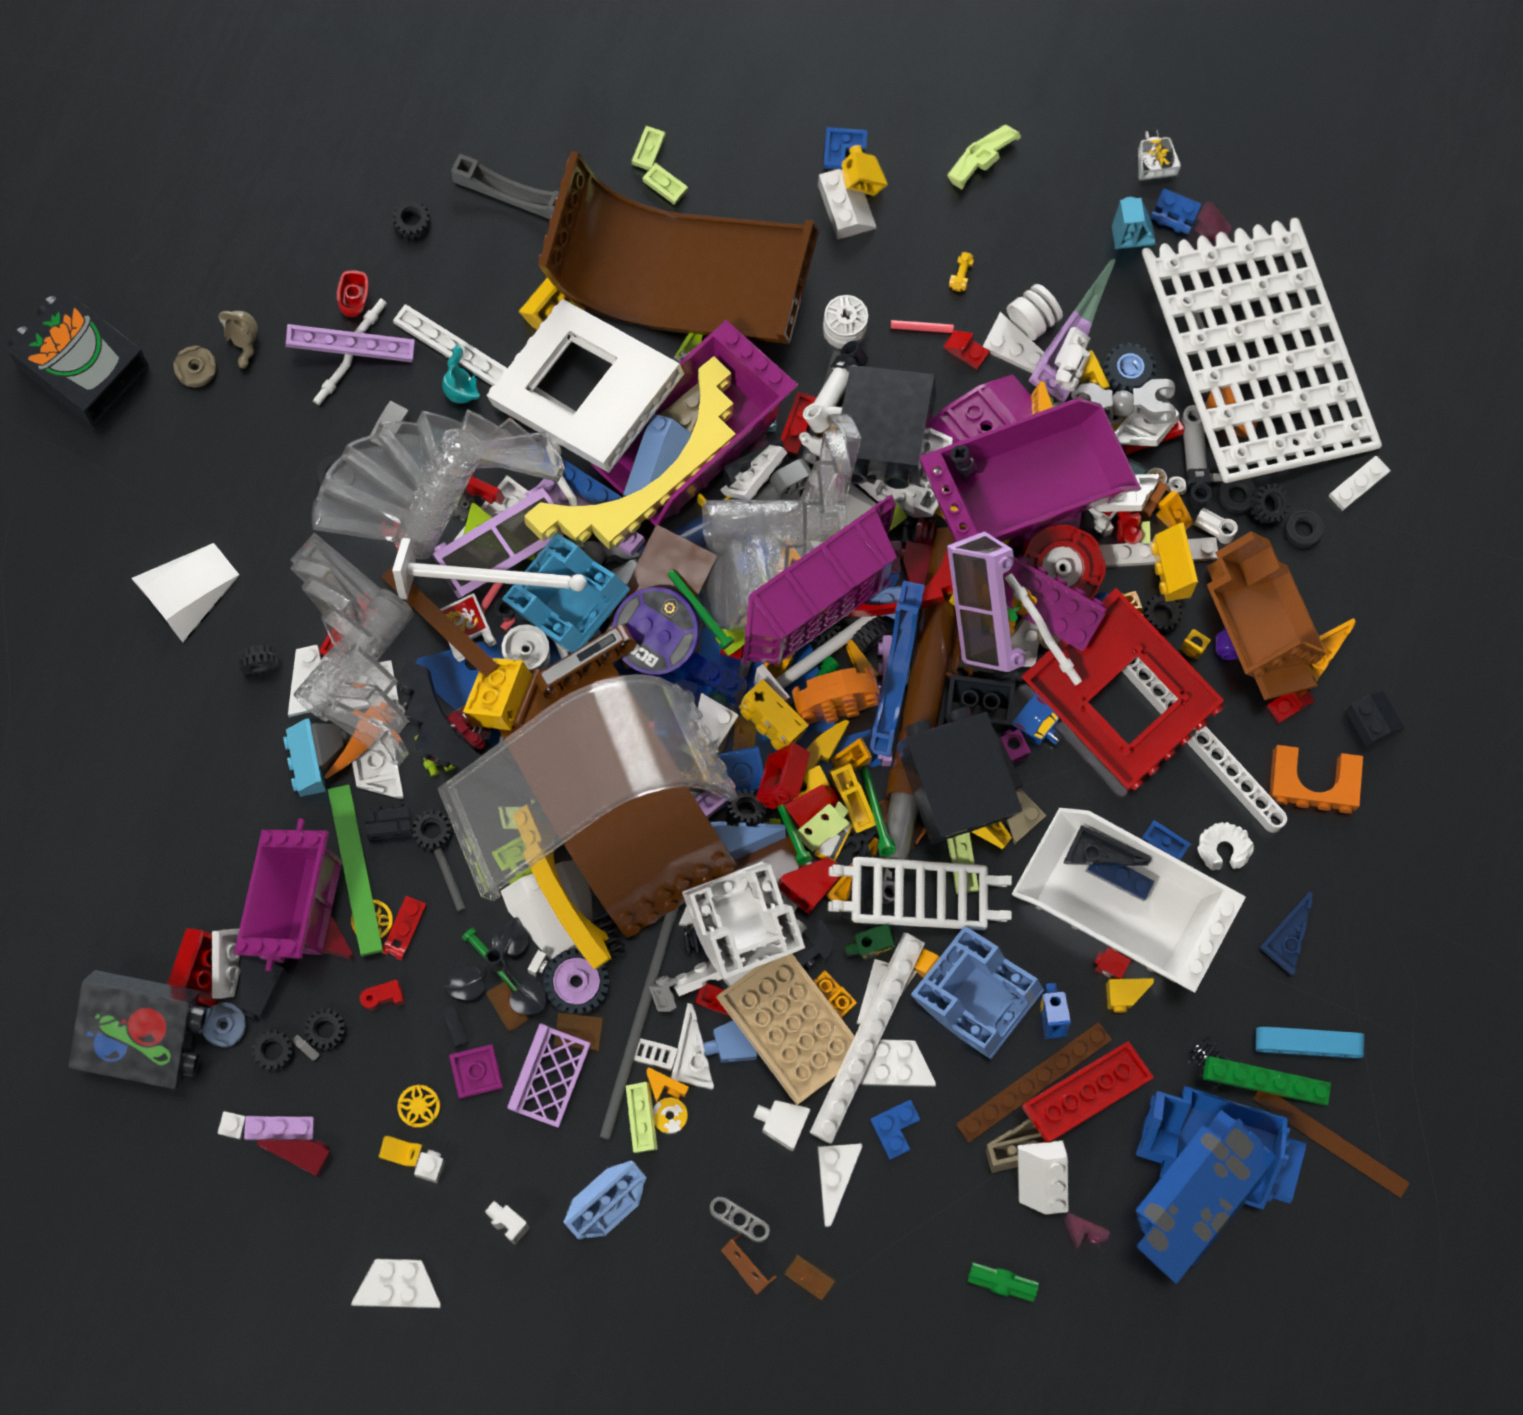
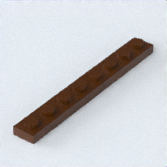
(1033, 1082)

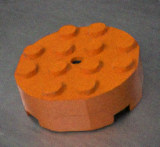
(836, 695)

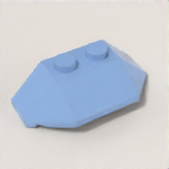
(606, 1201)

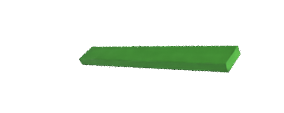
(355, 870)

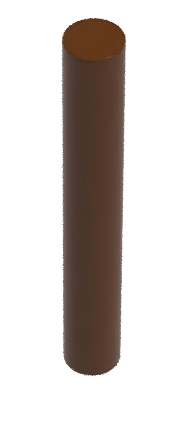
(526, 699)

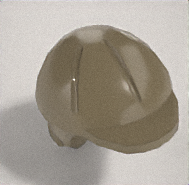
(242, 330)

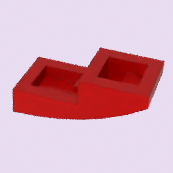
(707, 998)

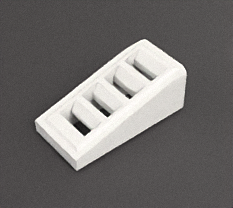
(659, 1064)

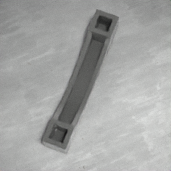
(479, 178)

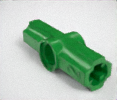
(1003, 1282)

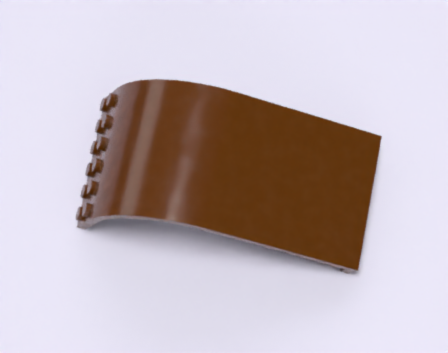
(672, 266)
(645, 848)

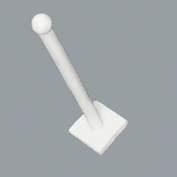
(406, 568)
(809, 661)

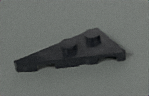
(1097, 849)
(867, 887)

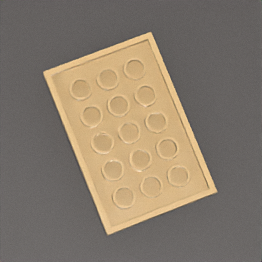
(789, 1025)

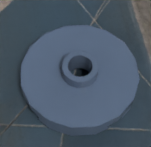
(224, 1013)

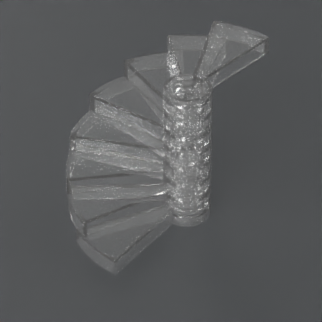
(415, 473)
(767, 536)
(362, 624)

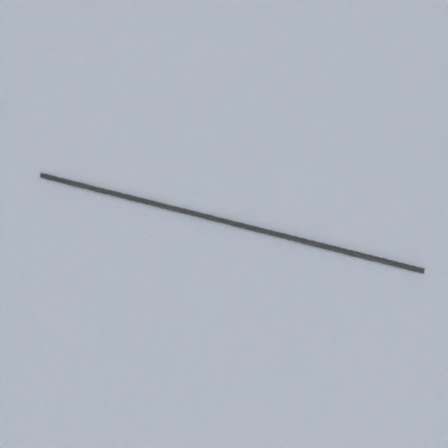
(665, 932)

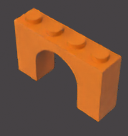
(1287, 788)

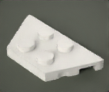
(1141, 432)
(1133, 500)
(377, 774)
(897, 1065)
(397, 1285)

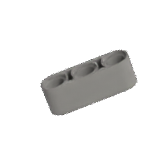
(732, 1210)

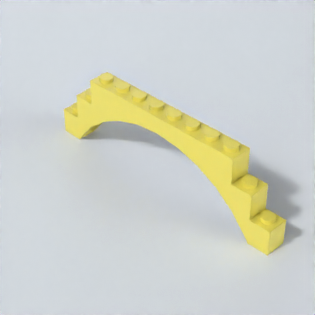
(617, 518)

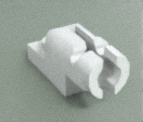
(1072, 359)

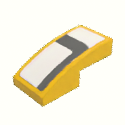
(832, 847)

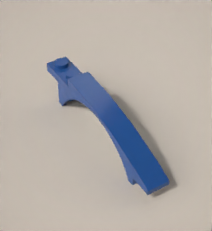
(897, 668)

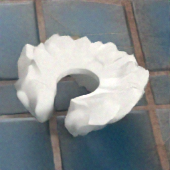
(1238, 838)

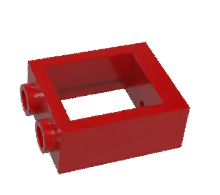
(783, 776)

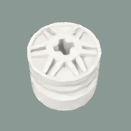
(1034, 311)
(840, 330)

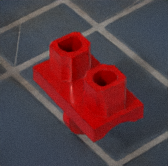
(1129, 527)

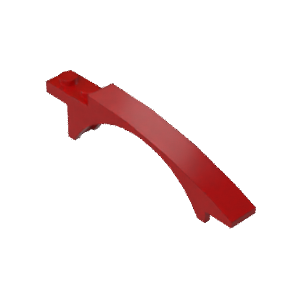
(932, 594)

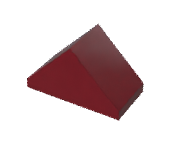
(335, 942)

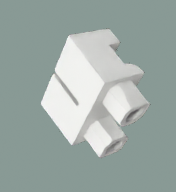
(510, 1220)

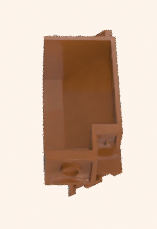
(1265, 616)

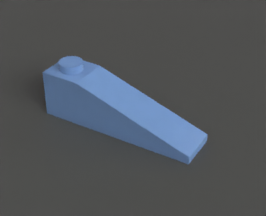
(658, 450)
(745, 840)

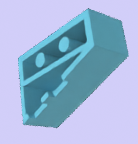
(1132, 224)

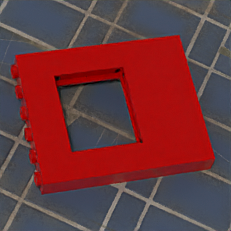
(1116, 643)

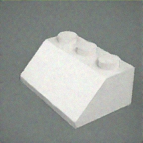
(845, 208)
(1043, 1177)

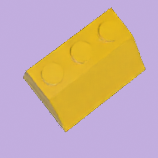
(542, 303)
(1174, 563)

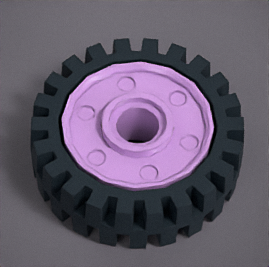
(563, 994)

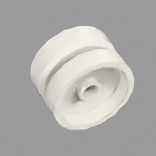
(527, 638)

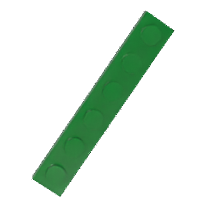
(1266, 1081)

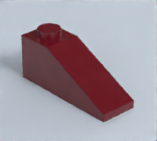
(915, 561)
(301, 1153)

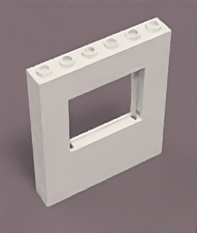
(615, 407)

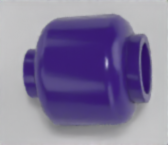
(1224, 646)

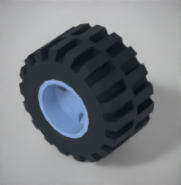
(1128, 367)

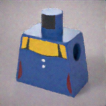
(1037, 722)
(1054, 1012)

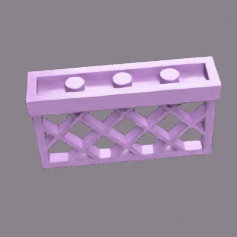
(531, 1067)

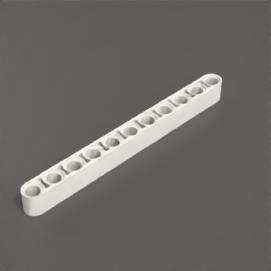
(1212, 745)

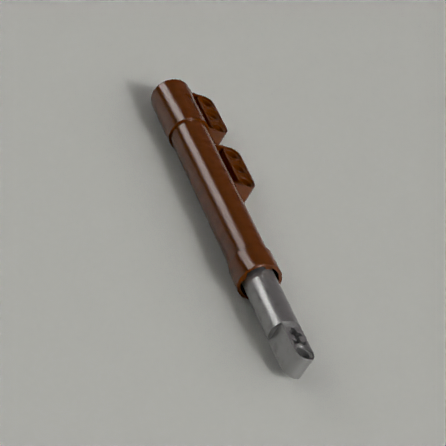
(933, 663)

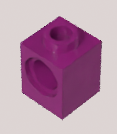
(1016, 736)

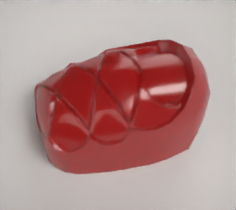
(352, 293)

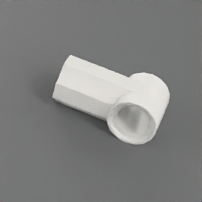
(1214, 524)

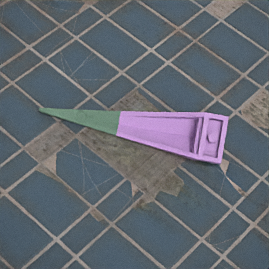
(1080, 318)

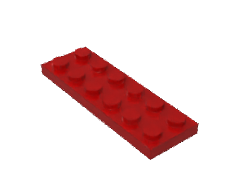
(1087, 1092)

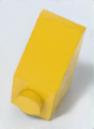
(1125, 992)

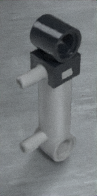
(1198, 474)

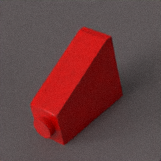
(808, 884)

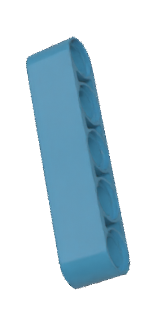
(1310, 1042)

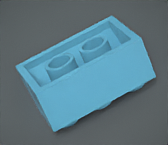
(303, 759)

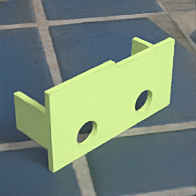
(822, 828)

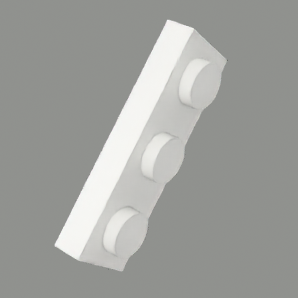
(1359, 483)

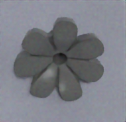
(463, 508)

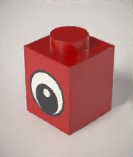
(1111, 964)

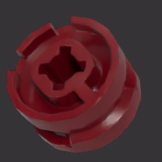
(922, 531)

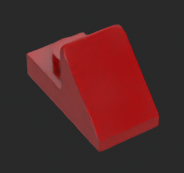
(963, 347)
(1290, 704)

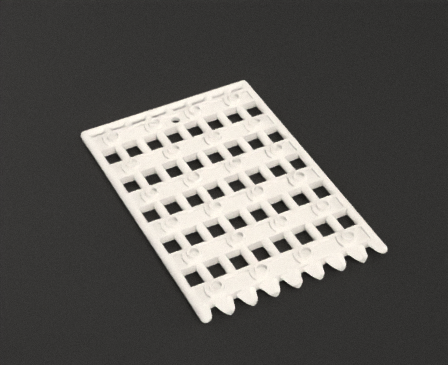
(1266, 366)

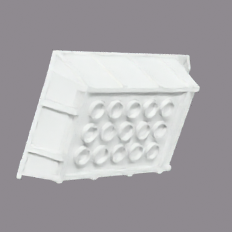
(1168, 932)

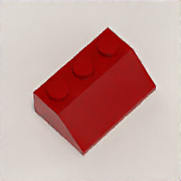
(194, 965)

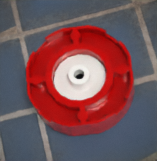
(1073, 550)

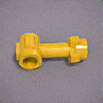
(960, 282)

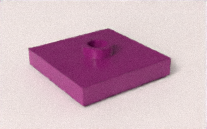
(475, 1071)

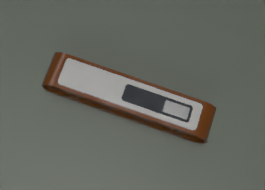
(585, 662)

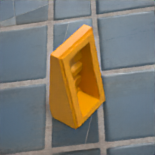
(1040, 398)
(858, 659)

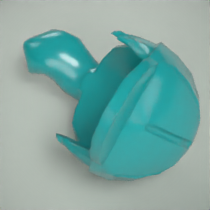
(457, 382)

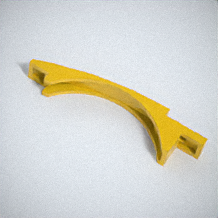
(583, 933)

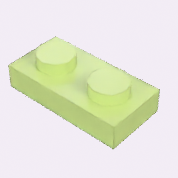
(648, 148)
(665, 184)

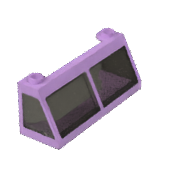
(495, 543)
(981, 602)

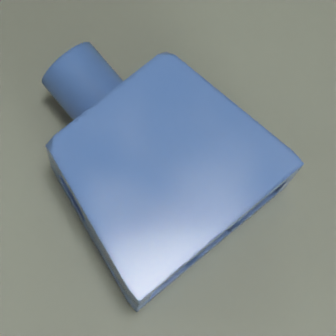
(730, 1044)

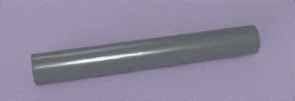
(449, 879)

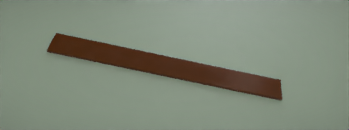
(446, 627)
(1333, 1142)

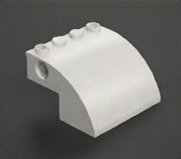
(743, 920)

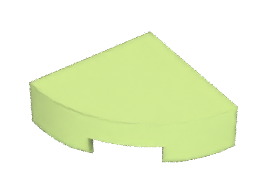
(1145, 528)

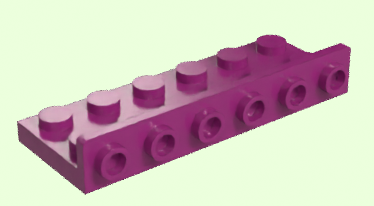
(1064, 610)

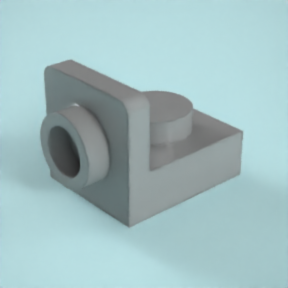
(662, 995)

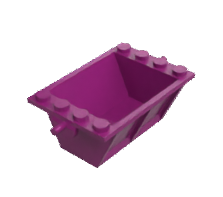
(289, 896)

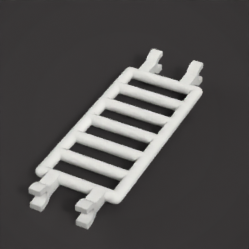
(941, 867)

